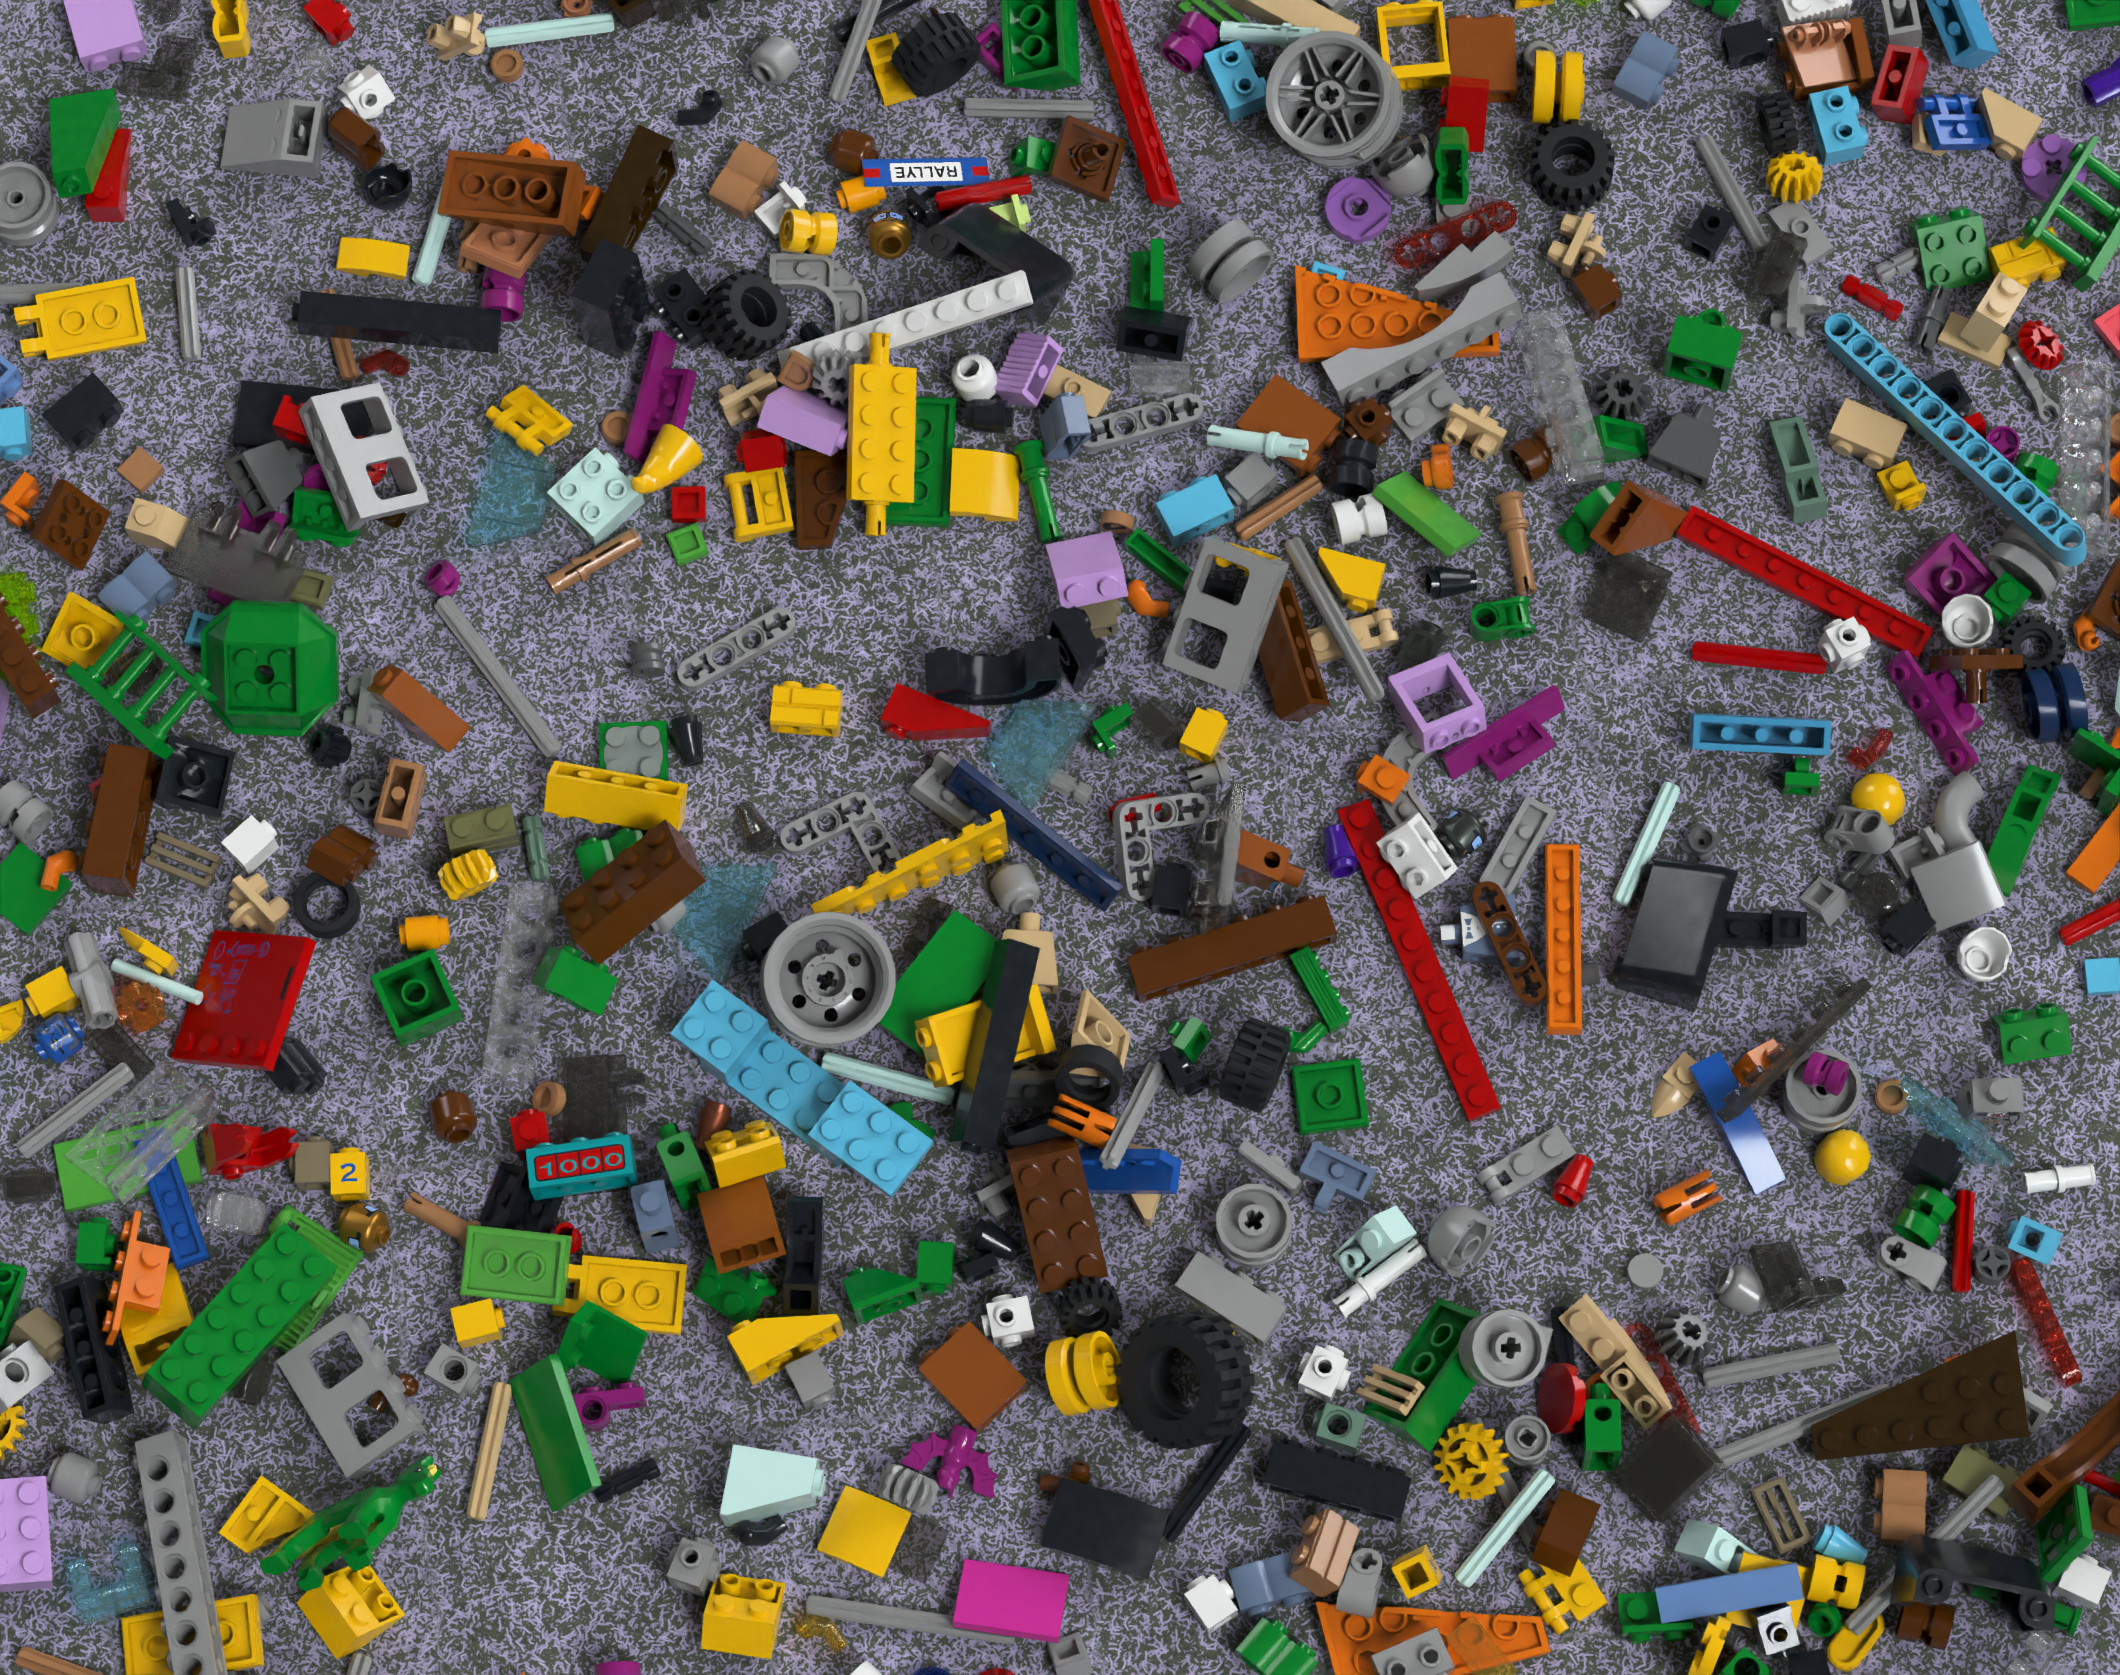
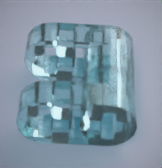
(115, 1597)

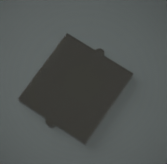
(918, 1549)

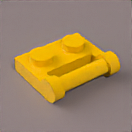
(770, 503)

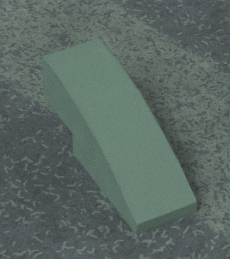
(1798, 470)

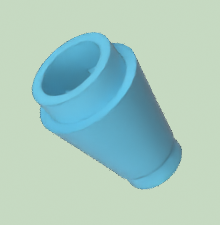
(1839, 1545)

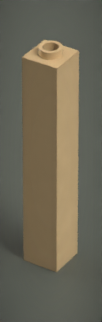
(1298, 13)

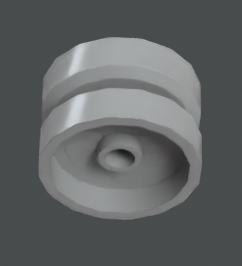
(26, 204)
(1231, 261)
(2026, 562)
(1817, 1112)
(1253, 1205)
(1522, 1343)

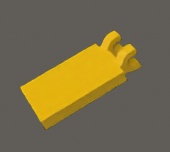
(84, 320)
(634, 1290)

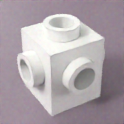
(365, 93)
(1844, 644)
(1019, 1327)
(1319, 1384)

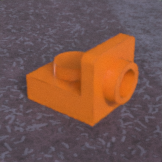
(21, 496)

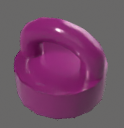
(315, 478)
(440, 576)

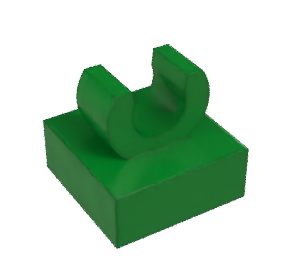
(1800, 780)
(1190, 1039)

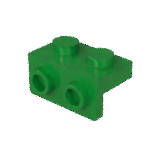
(318, 518)
(2033, 1033)
(733, 1293)

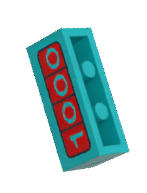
(581, 1166)

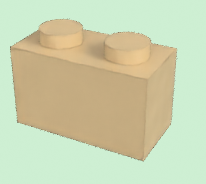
(1993, 312)
(1866, 434)

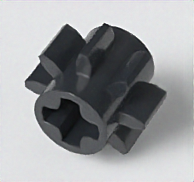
(330, 747)

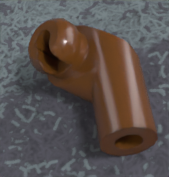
(379, 1400)
(1078, 1473)

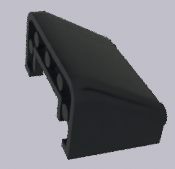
(1008, 248)
(1675, 931)
(1930, 1566)

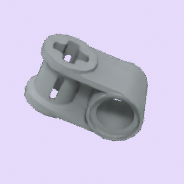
(1860, 831)
(1913, 1266)
(1361, 1584)

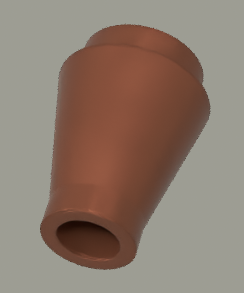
(712, 1119)

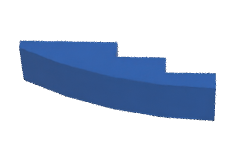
(1741, 1135)

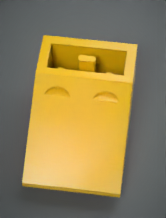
(151, 1335)

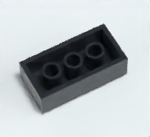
(611, 299)

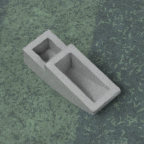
(1464, 268)

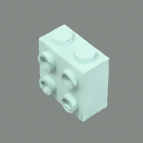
(595, 496)

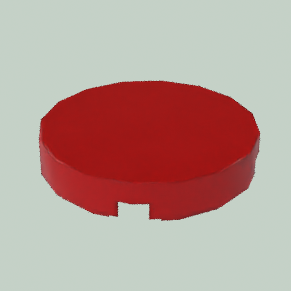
(1561, 1398)

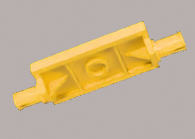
(880, 434)

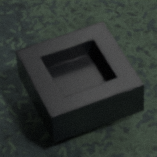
(979, 1267)

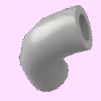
(1954, 808)

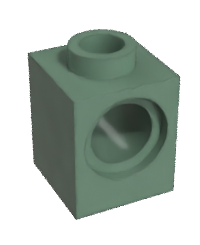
(1350, 1439)

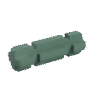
(536, 848)

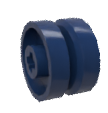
(2054, 702)

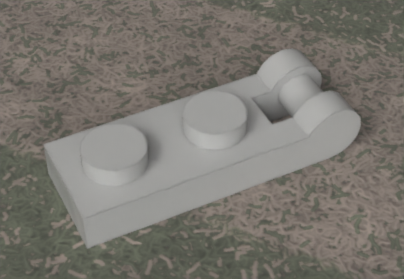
(1527, 1164)

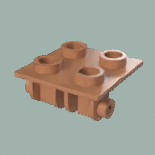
(1820, 51)

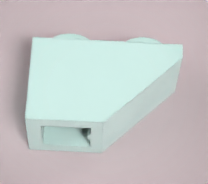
(1374, 1243)
(1710, 1548)

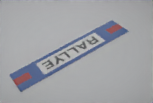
(925, 172)

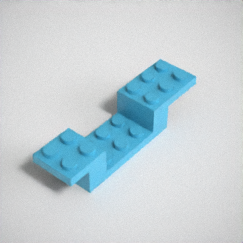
(797, 1093)

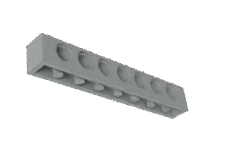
(171, 1452)

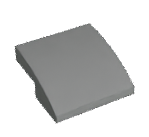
(1958, 885)

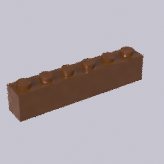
(1231, 948)

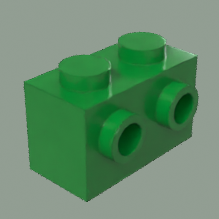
(575, 980)

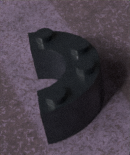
(992, 678)

